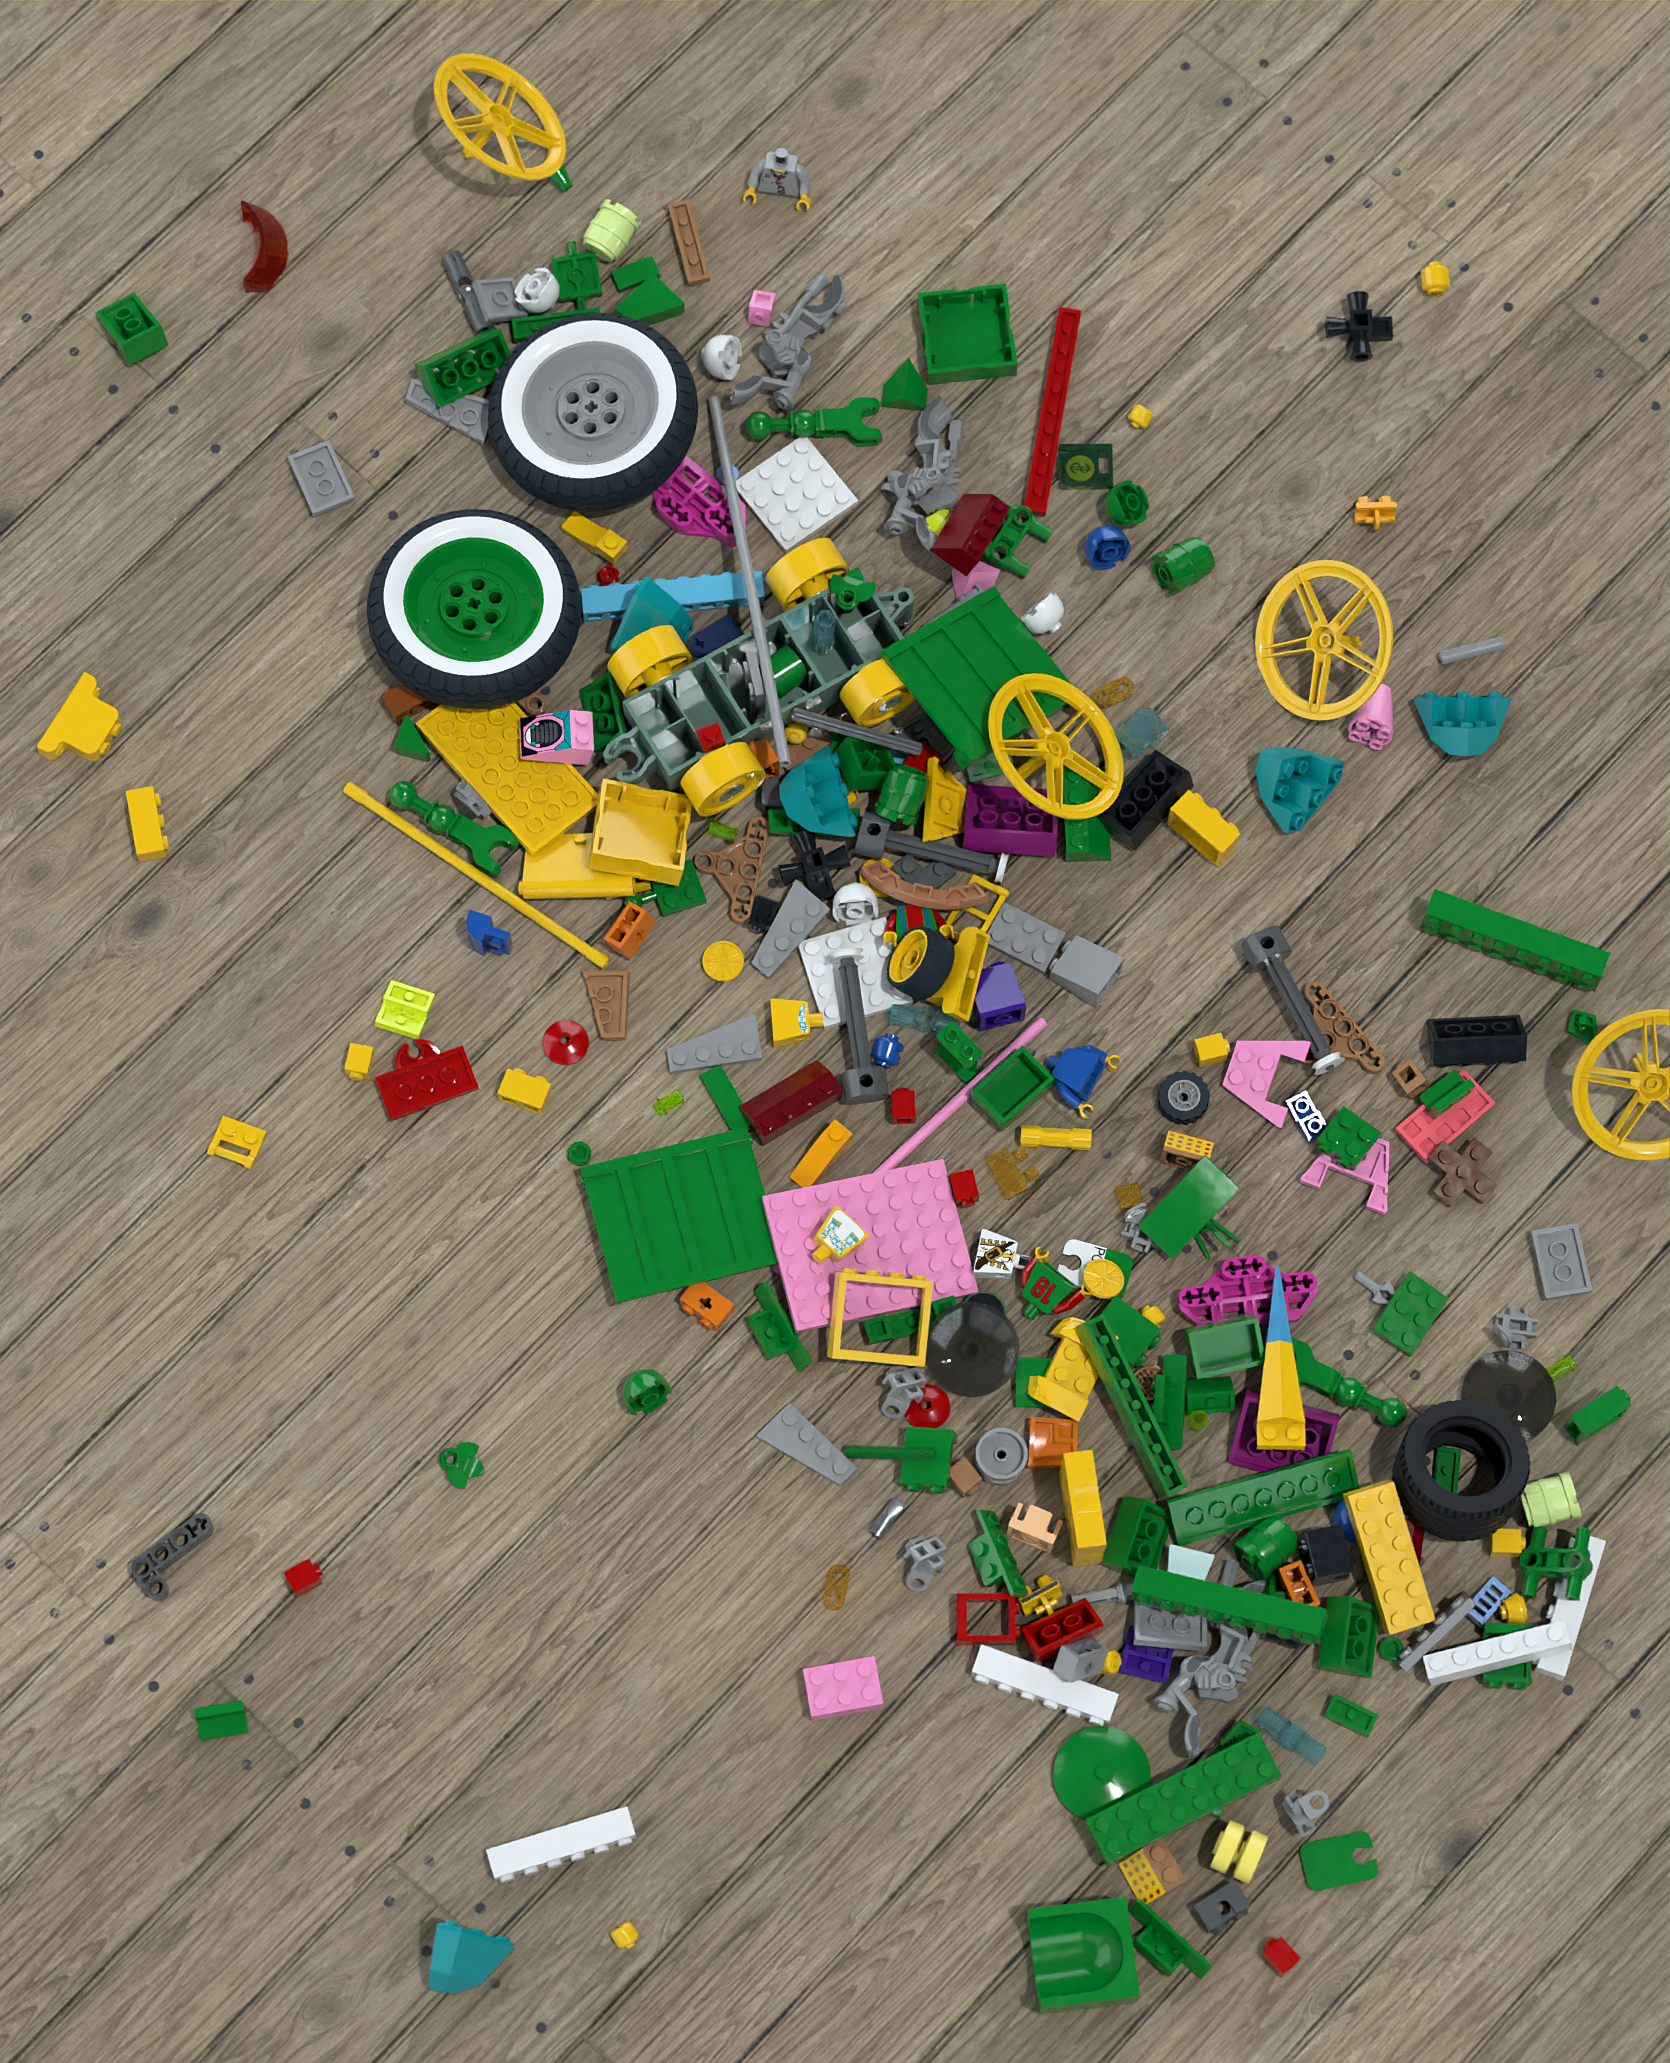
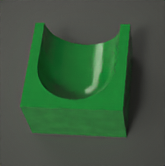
(1082, 1955)

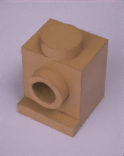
(1417, 1085)

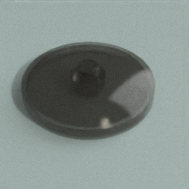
(972, 1349)
(1514, 1387)

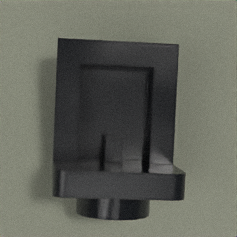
(763, 913)

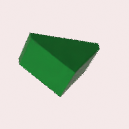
(410, 742)

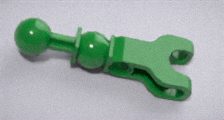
(824, 423)
(458, 828)
(1346, 1390)

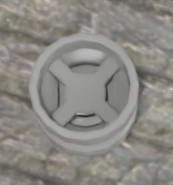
(888, 488)

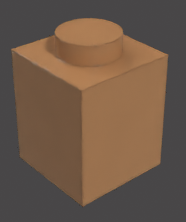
(965, 1478)

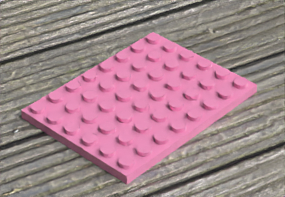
(910, 1232)

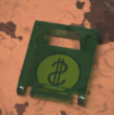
(1081, 466)

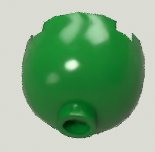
(1126, 504)
(645, 1391)

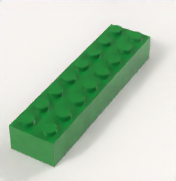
(1514, 940)
(1182, 1799)

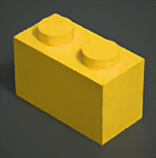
(525, 1091)

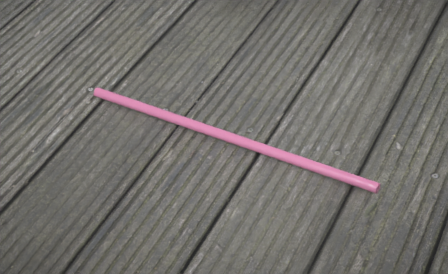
(955, 1103)

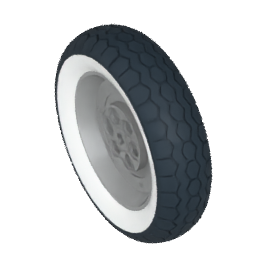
(619, 460)

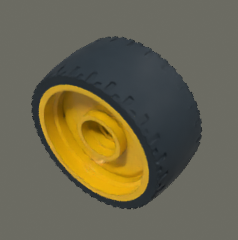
(920, 962)

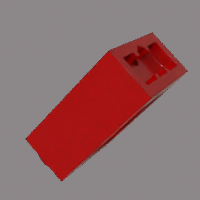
(988, 1640)

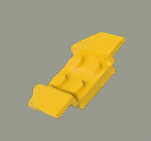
(1069, 1373)

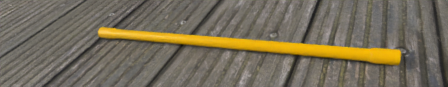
(588, 951)

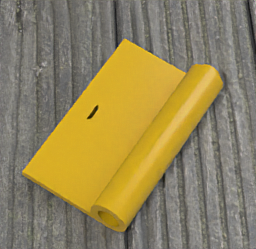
(564, 872)

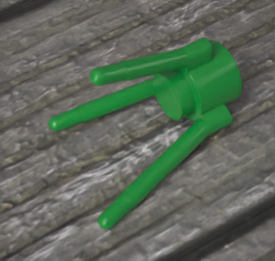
(1209, 1226)

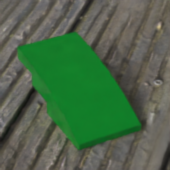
(1188, 1206)

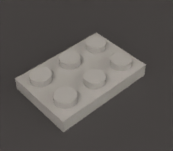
(321, 478)
(754, 685)
(1024, 938)
(1561, 1261)
(1168, 1629)

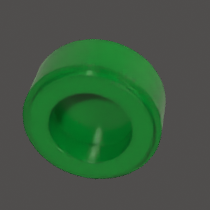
(579, 1153)
(1390, 1649)

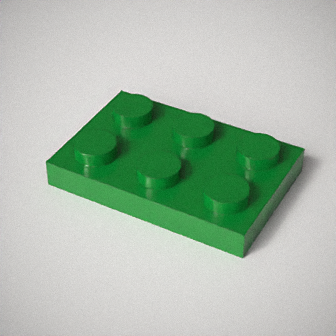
(1409, 1314)

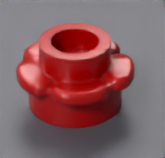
(608, 570)

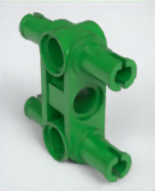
(1010, 538)
(1556, 1563)

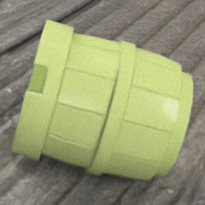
(610, 231)
(1550, 1501)

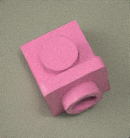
(761, 308)

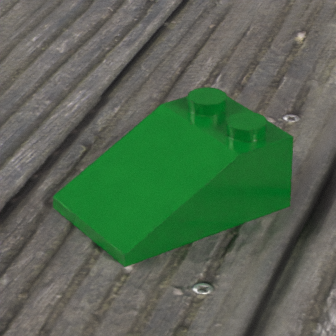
(132, 328)

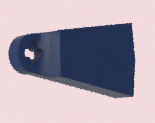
(713, 637)

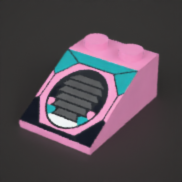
(557, 737)

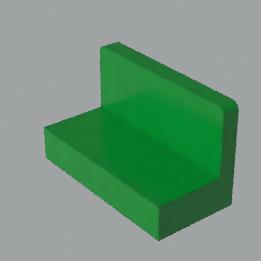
(1446, 1093)
(1210, 1395)
(221, 1720)

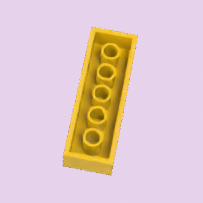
(1389, 1557)

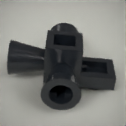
(1360, 326)
(814, 865)

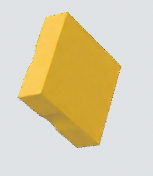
(640, 832)
(1082, 1508)

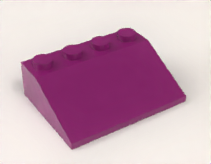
(1007, 822)
(1319, 1437)

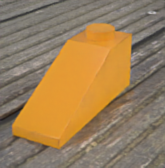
(822, 1155)

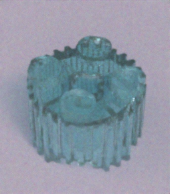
(1142, 731)

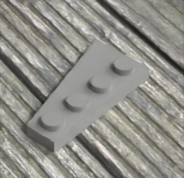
(464, 414)
(792, 925)
(724, 1046)
(799, 1439)
(1436, 1631)

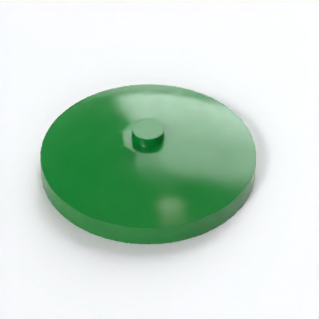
(1099, 1770)

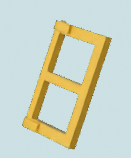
(1003, 893)

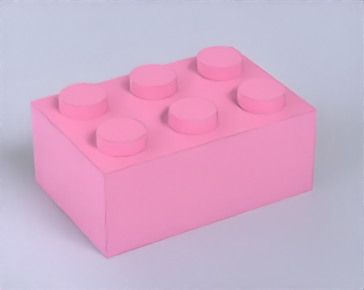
(843, 1688)

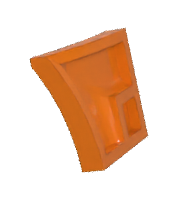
(1049, 1441)

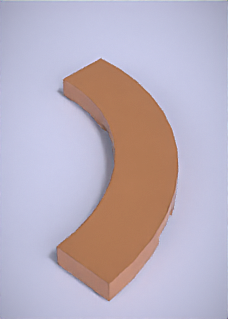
(922, 895)

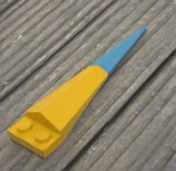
(1280, 1404)

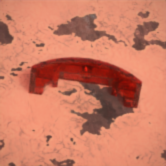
(272, 252)

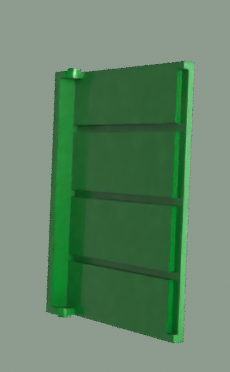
(963, 662)
(680, 1214)

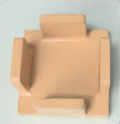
(1034, 1528)

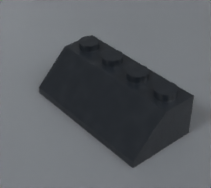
(1146, 799)
(1477, 1040)

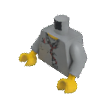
(780, 175)

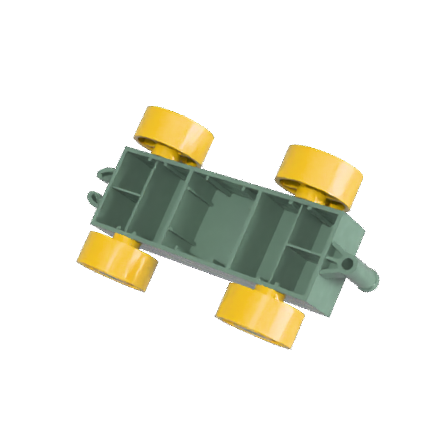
(676, 698)

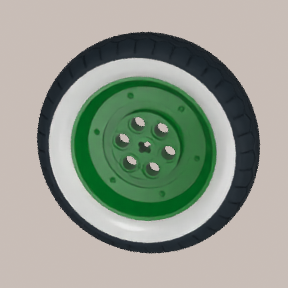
(494, 661)

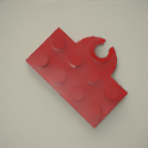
(425, 1079)

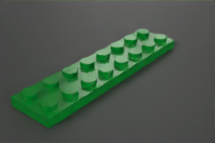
(1262, 1496)

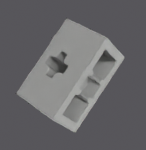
(1080, 1659)

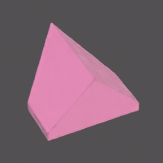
(982, 574)

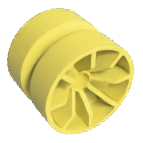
(1233, 1849)

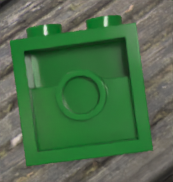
(1348, 1139)

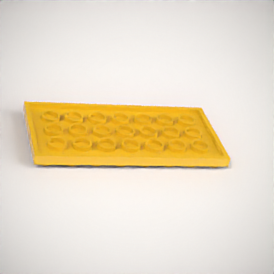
(527, 796)

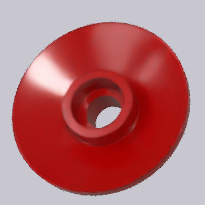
(569, 1052)
(934, 1416)

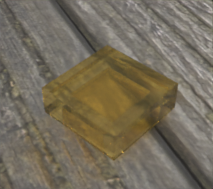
(1128, 1195)

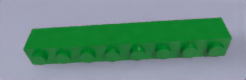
(1132, 1406)
(1229, 1605)

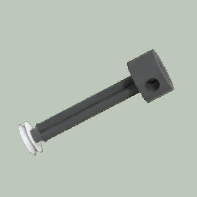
(885, 838)
(1267, 951)
(862, 1068)

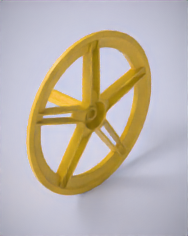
(497, 117)
(1324, 639)
(1054, 746)
(1649, 1082)

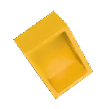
(1204, 828)

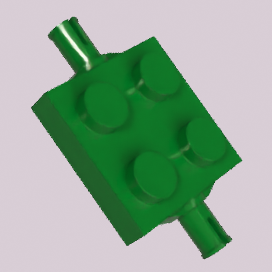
(577, 276)

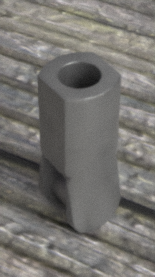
(886, 1518)

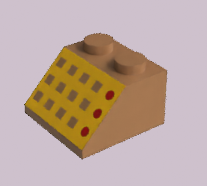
(1184, 1150)
(1152, 1872)

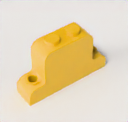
(82, 724)
(960, 987)

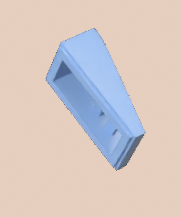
(1473, 1615)

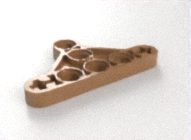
(740, 857)
(1341, 1041)

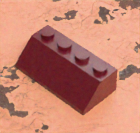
(969, 530)
(791, 1101)

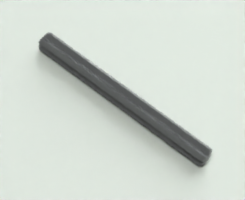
(856, 731)

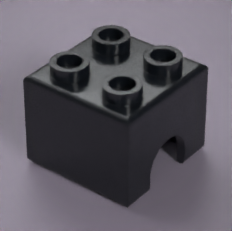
(1325, 1555)

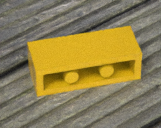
(147, 823)

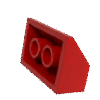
(1061, 1628)

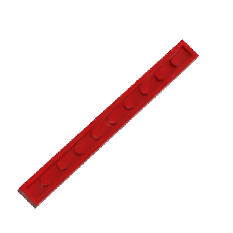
(1052, 410)

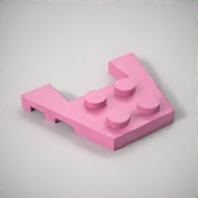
(1254, 1069)
(1371, 1170)

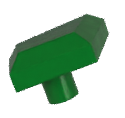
(1583, 1026)
(1271, 1587)

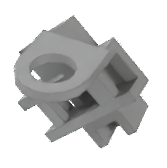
(471, 799)
(1131, 1232)
(1515, 1332)
(902, 1393)
(926, 1565)
(1301, 1812)

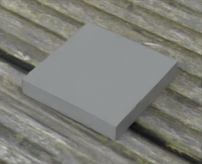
(498, 299)

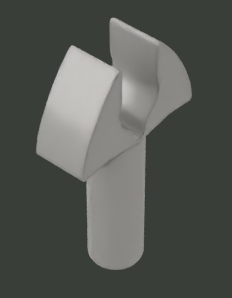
(1375, 1288)

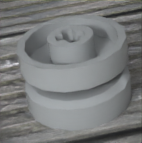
(1001, 1471)

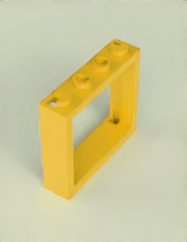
(874, 1277)

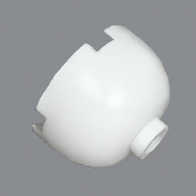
(538, 291)
(721, 356)
(1044, 615)
(855, 904)

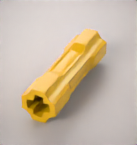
(1053, 1137)

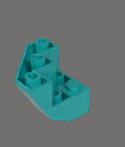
(650, 609)
(1463, 722)
(1295, 783)
(817, 796)
(465, 1958)

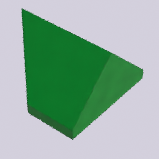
(905, 389)

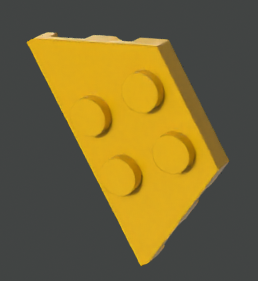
(943, 804)

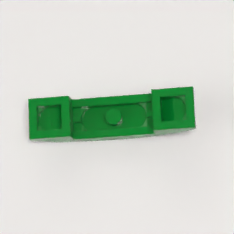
(783, 825)
(903, 1324)

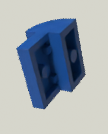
(485, 936)

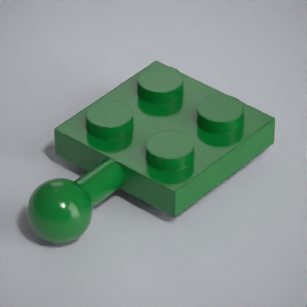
(671, 897)

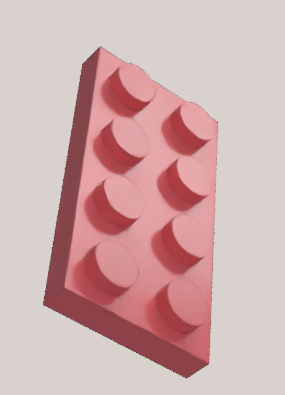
(1425, 1132)

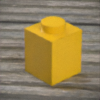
(1211, 1049)
(359, 1062)
(1506, 1543)

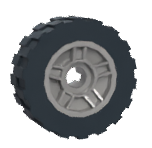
(1183, 1111)

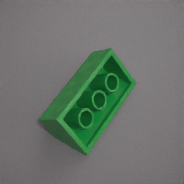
(463, 366)
(1087, 837)

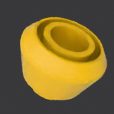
(1513, 1610)

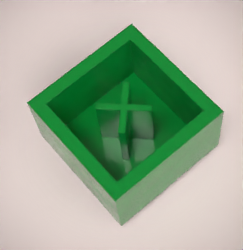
(863, 763)

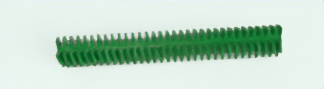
(890, 1452)

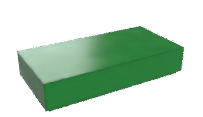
(634, 274)

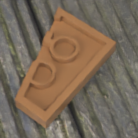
(610, 1001)

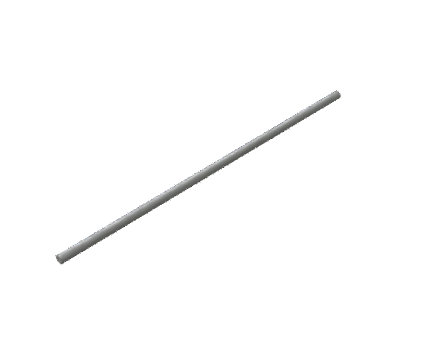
(749, 583)

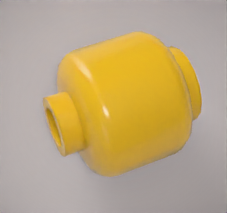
(1435, 279)

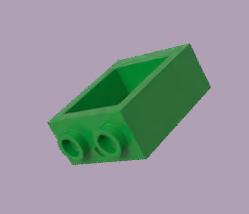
(1598, 1415)

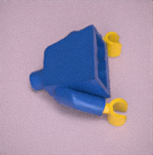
(1078, 1073)

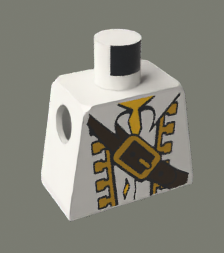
(997, 1257)

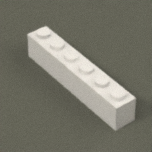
(1570, 1611)
(1497, 1653)
(1044, 1685)
(561, 1844)

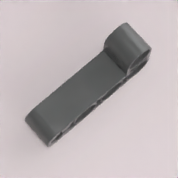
(175, 1553)

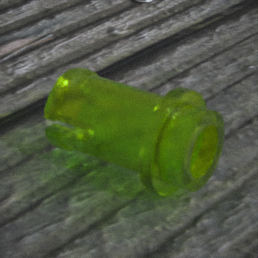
(722, 831)
(668, 1102)
(1562, 1367)
(1202, 1417)

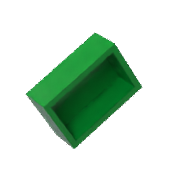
(1012, 1088)
(1225, 1346)

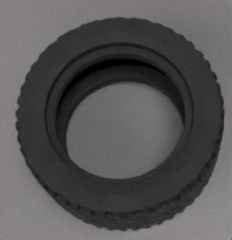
(1475, 1428)

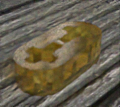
(1115, 697)
(830, 1586)

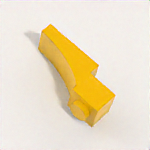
(594, 537)

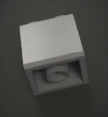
(1086, 970)

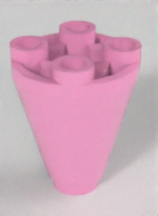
(1374, 720)

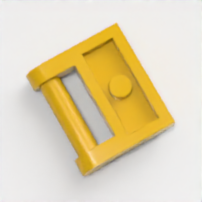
(240, 1136)

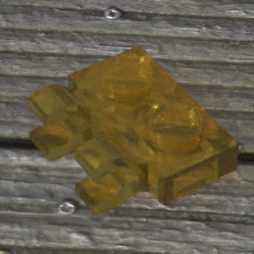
(1007, 1174)

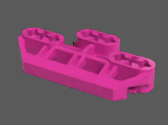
(694, 506)
(1248, 1290)

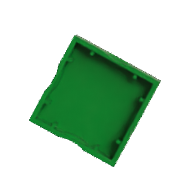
(967, 334)

